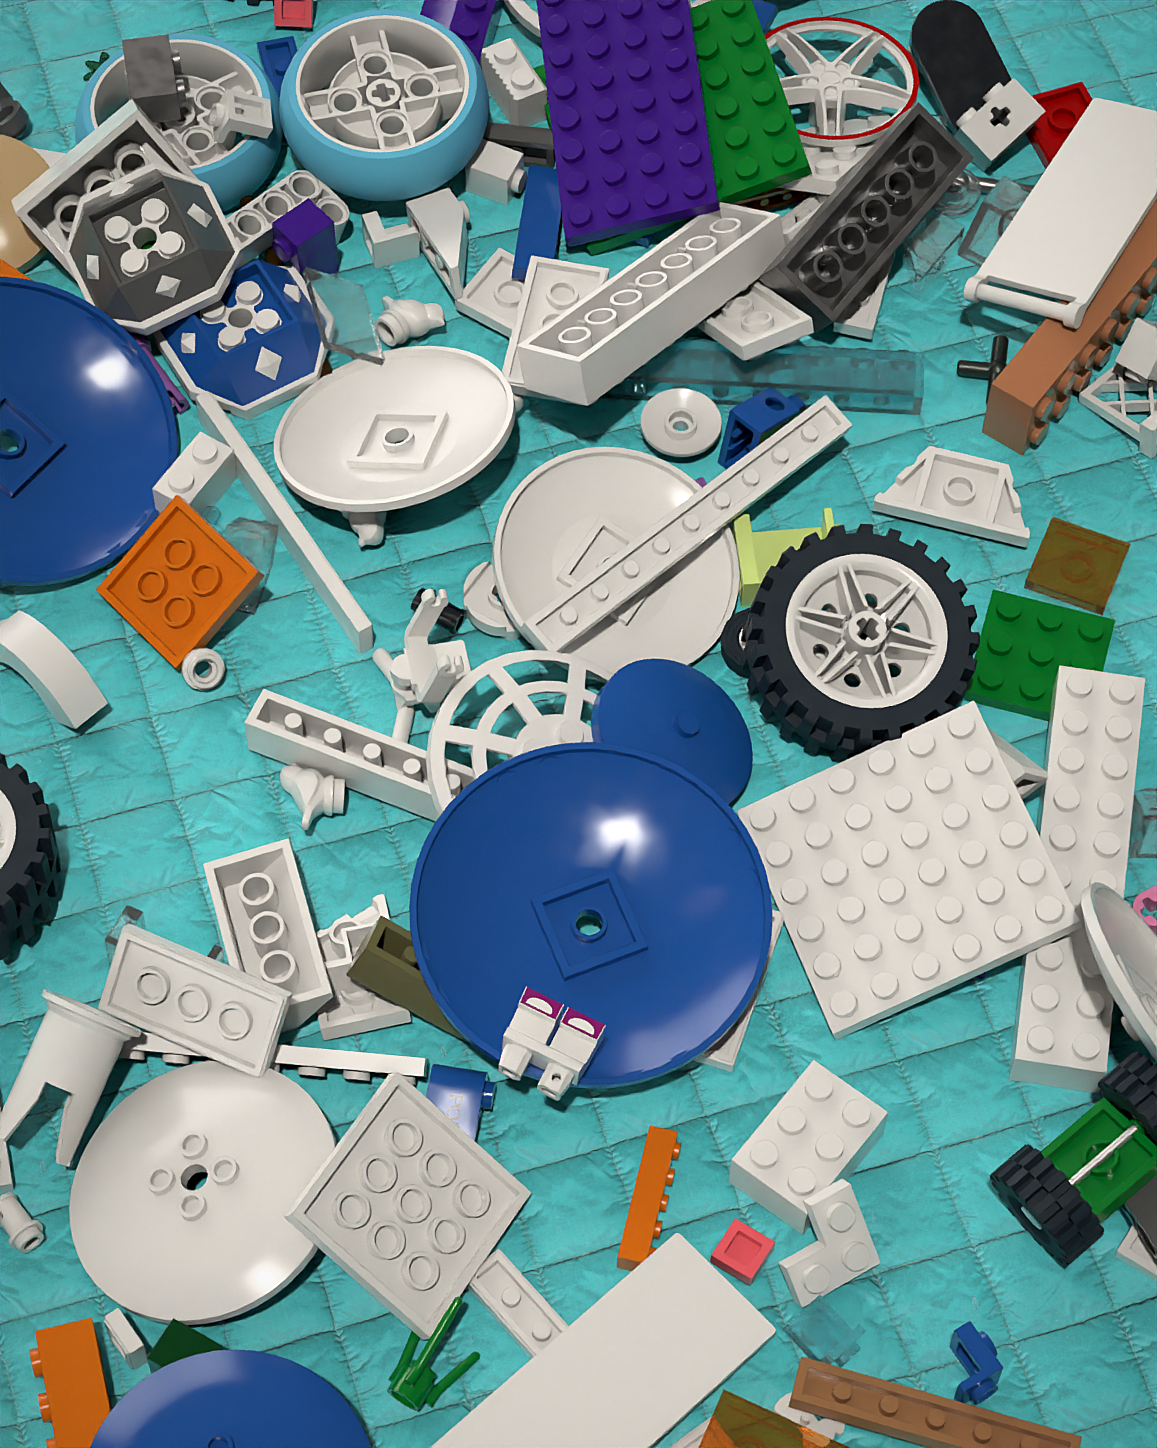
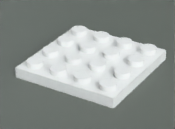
(408, 1205)

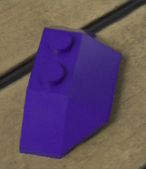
(470, 20)

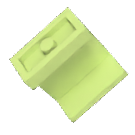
(763, 549)

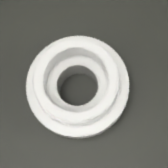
(214, 674)

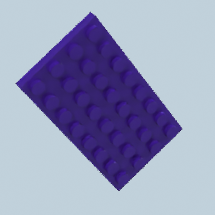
(626, 115)

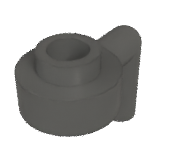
(12, 115)

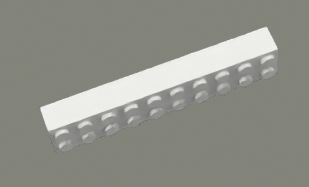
(1086, 828)

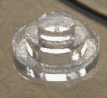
(960, 197)

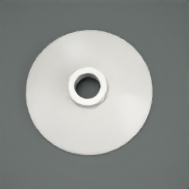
(681, 410)

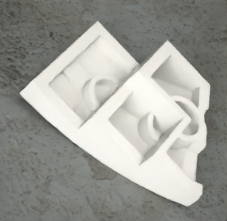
(353, 1005)

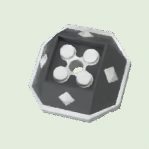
(172, 278)

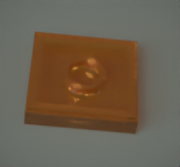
(1077, 565)

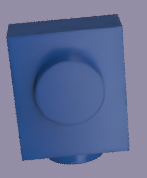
(979, 1359)

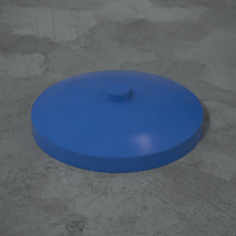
(679, 717)

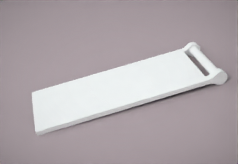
(1076, 216)
(625, 1363)

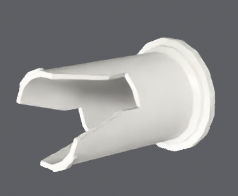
(75, 1053)

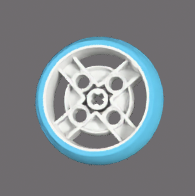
(207, 71)
(387, 93)

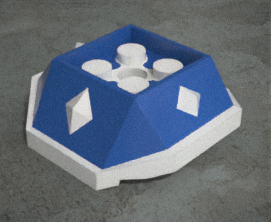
(251, 344)

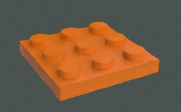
(180, 582)

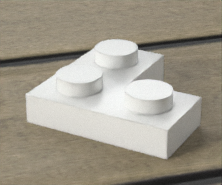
(841, 1250)

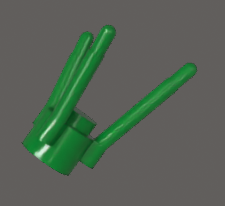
(412, 1381)

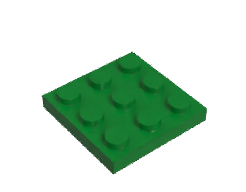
(1023, 650)

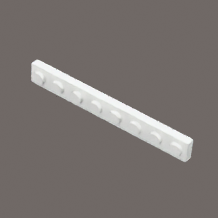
(309, 1060)

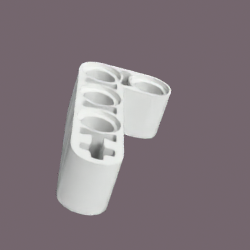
(254, 221)

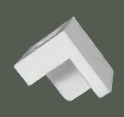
(389, 244)

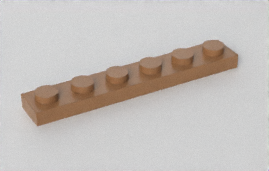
(913, 1413)

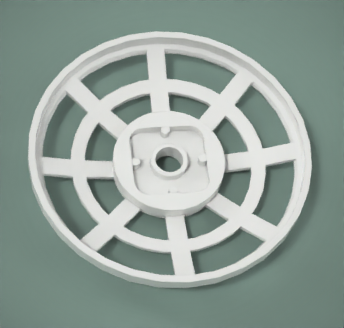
(538, 732)

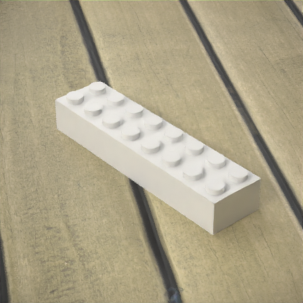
(650, 304)

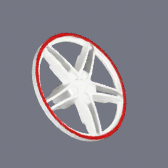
(836, 83)

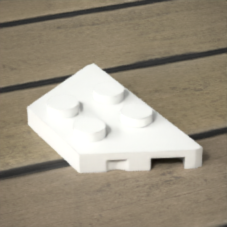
(958, 495)

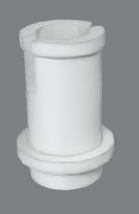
(23, 1231)

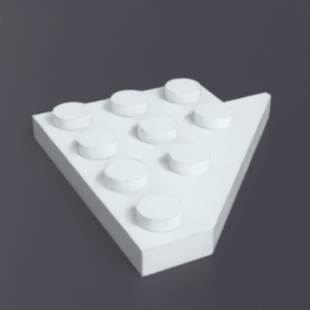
(833, 164)

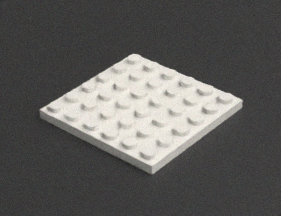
(908, 870)

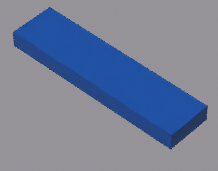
(538, 219)

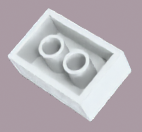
(807, 1144)

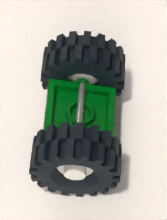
(1089, 1167)

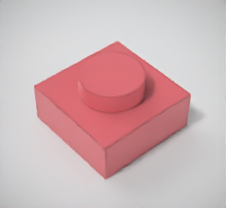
(293, 13)
(742, 1252)

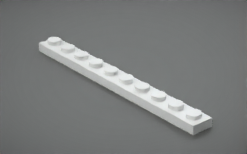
(686, 527)

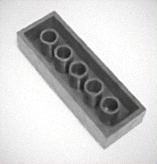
(867, 216)

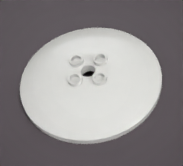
(347, 429)
(579, 515)
(1126, 957)
(211, 1247)

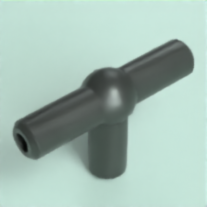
(987, 369)

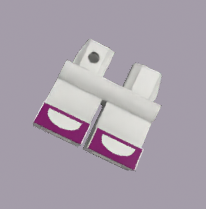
(529, 1037)

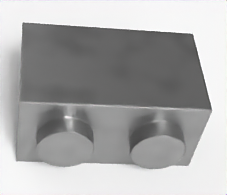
(151, 77)

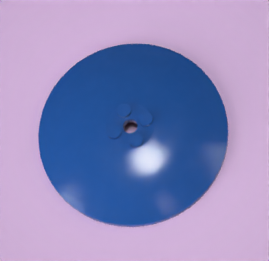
(87, 435)
(604, 839)

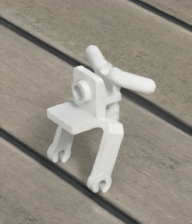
(424, 670)

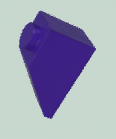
(306, 238)

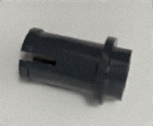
(450, 617)

